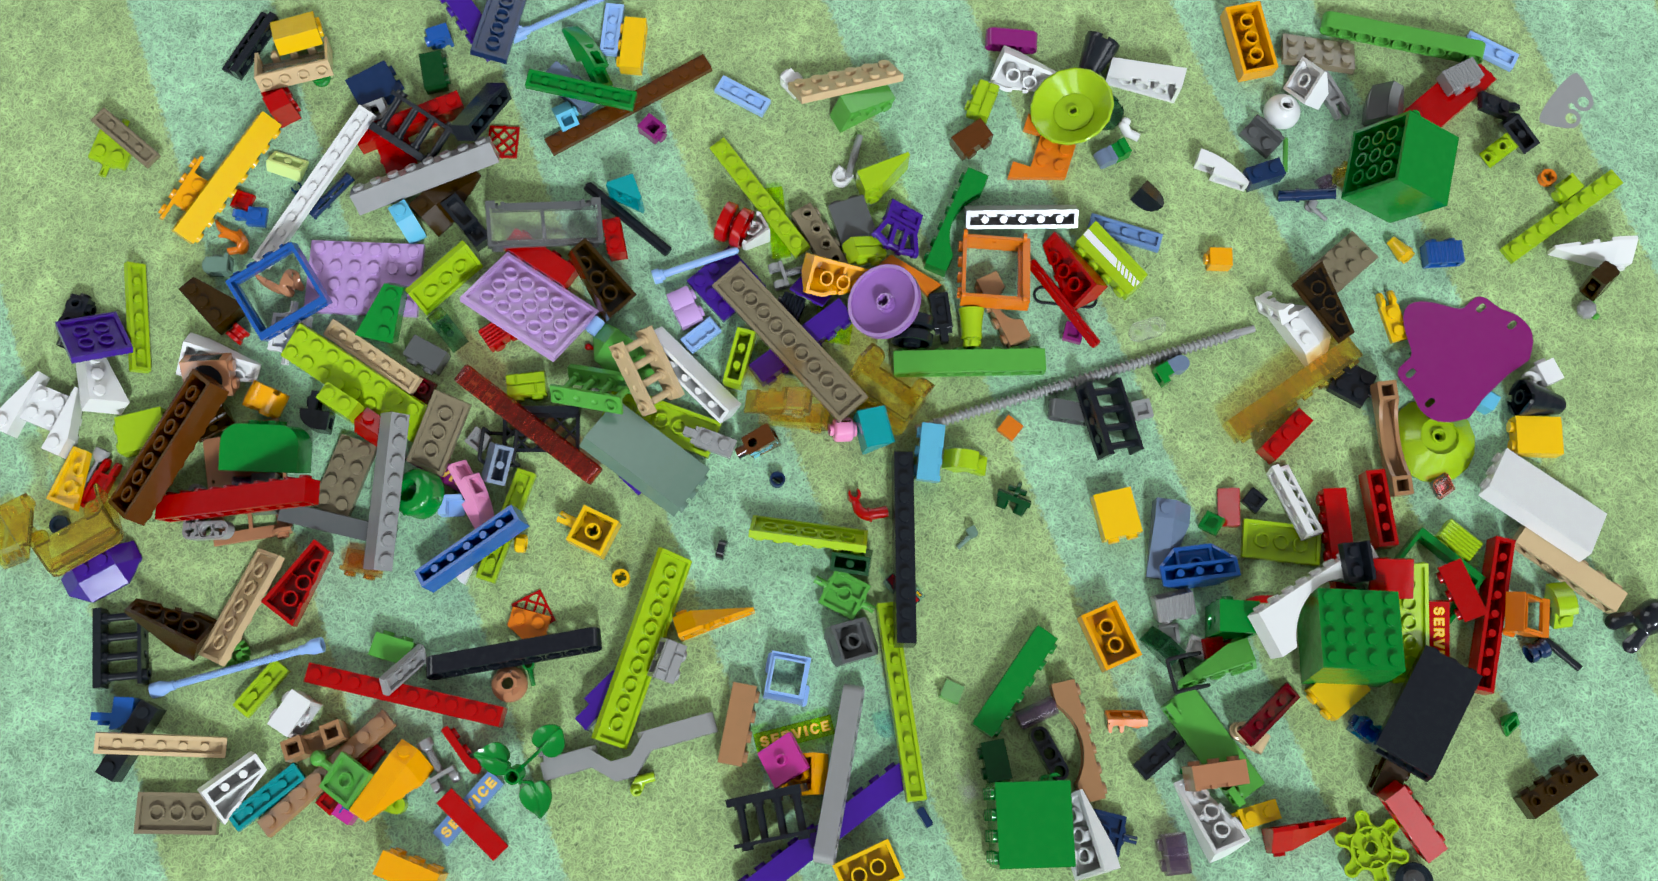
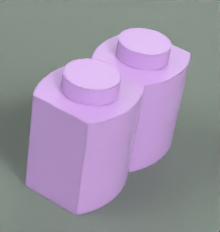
(685, 308)

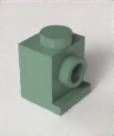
(218, 265)

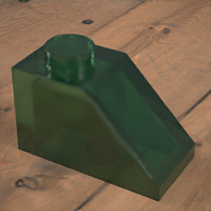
(447, 329)

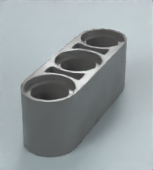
(1065, 411)

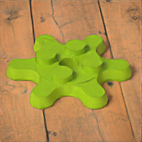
(1384, 852)

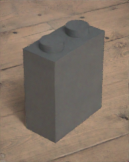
(850, 218)

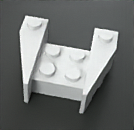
(46, 410)

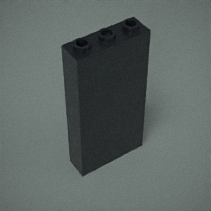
(1426, 713)

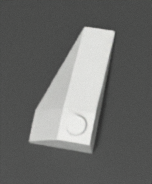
(1018, 71)
(246, 368)
(1212, 825)

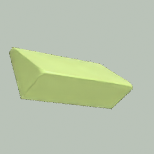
(287, 165)

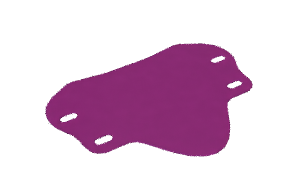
(1460, 354)

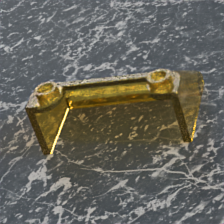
(16, 530)

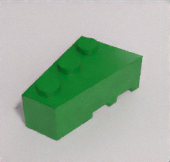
(385, 315)

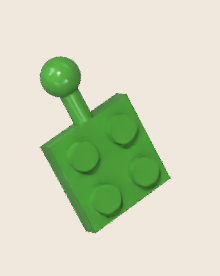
(344, 778)

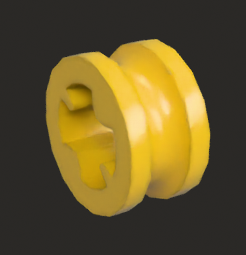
(624, 582)

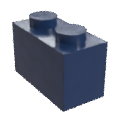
(1264, 174)

